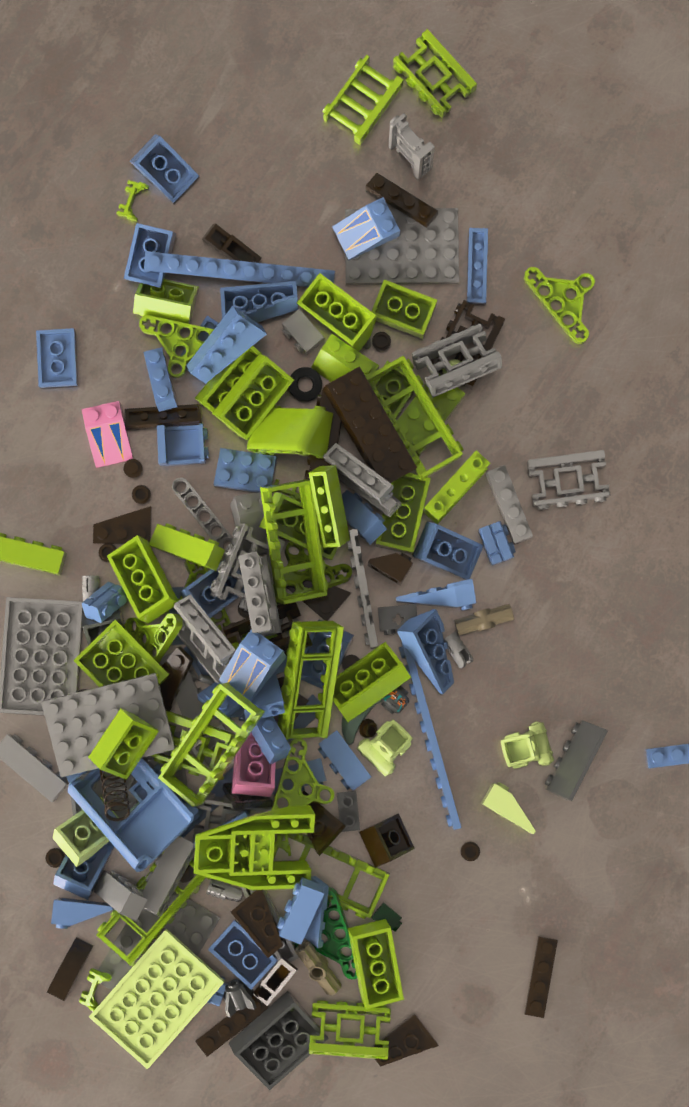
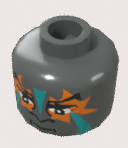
(396, 700)

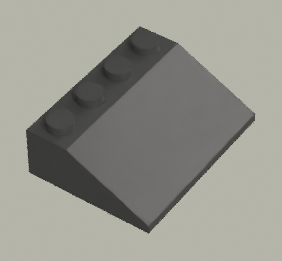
(576, 760)
(276, 1040)

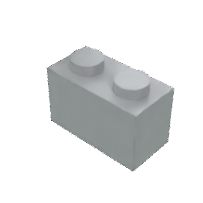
(302, 332)

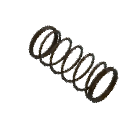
(114, 803)

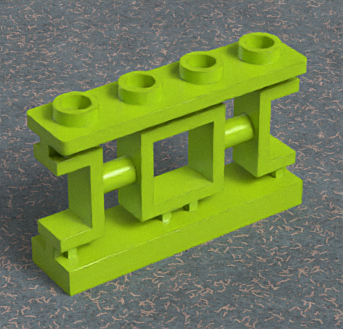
(445, 63)
(203, 750)
(348, 1048)

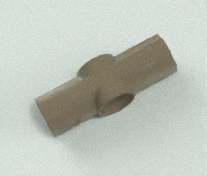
(484, 619)
(318, 968)

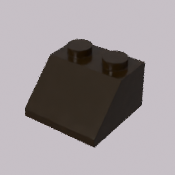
(392, 566)
(386, 840)

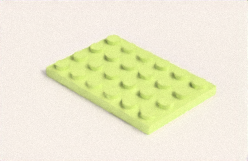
(157, 998)

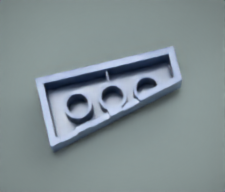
(261, 300)
(225, 344)

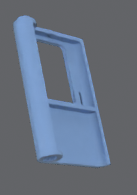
(148, 827)

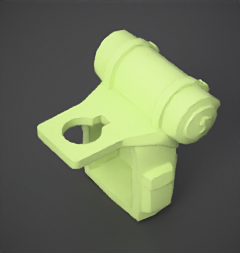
(386, 746)
(527, 747)

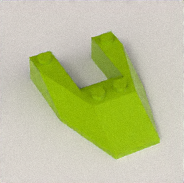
(244, 850)

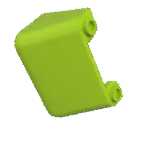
(293, 432)

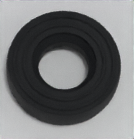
(316, 380)

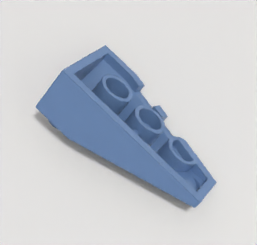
(453, 595)
(425, 643)

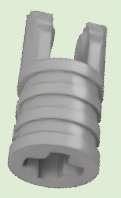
(90, 585)
(458, 650)
(224, 891)

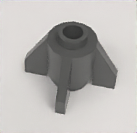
(237, 997)

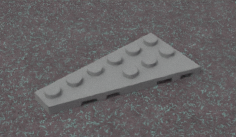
(361, 583)

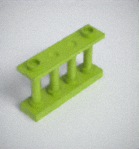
(381, 101)
(456, 487)

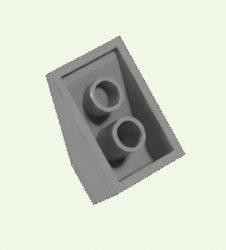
(249, 510)

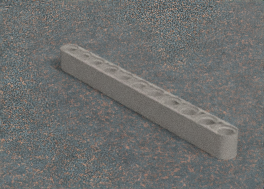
(213, 522)

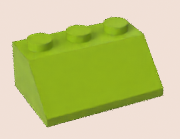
(171, 301)
(339, 358)
(123, 744)

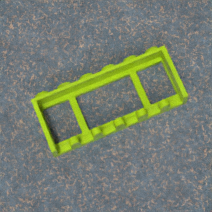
(434, 413)
(314, 544)
(293, 670)
(189, 739)
(361, 910)
(154, 932)

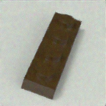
(402, 200)
(151, 417)
(541, 977)
(229, 1027)

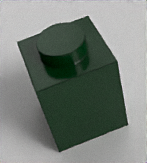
(389, 914)

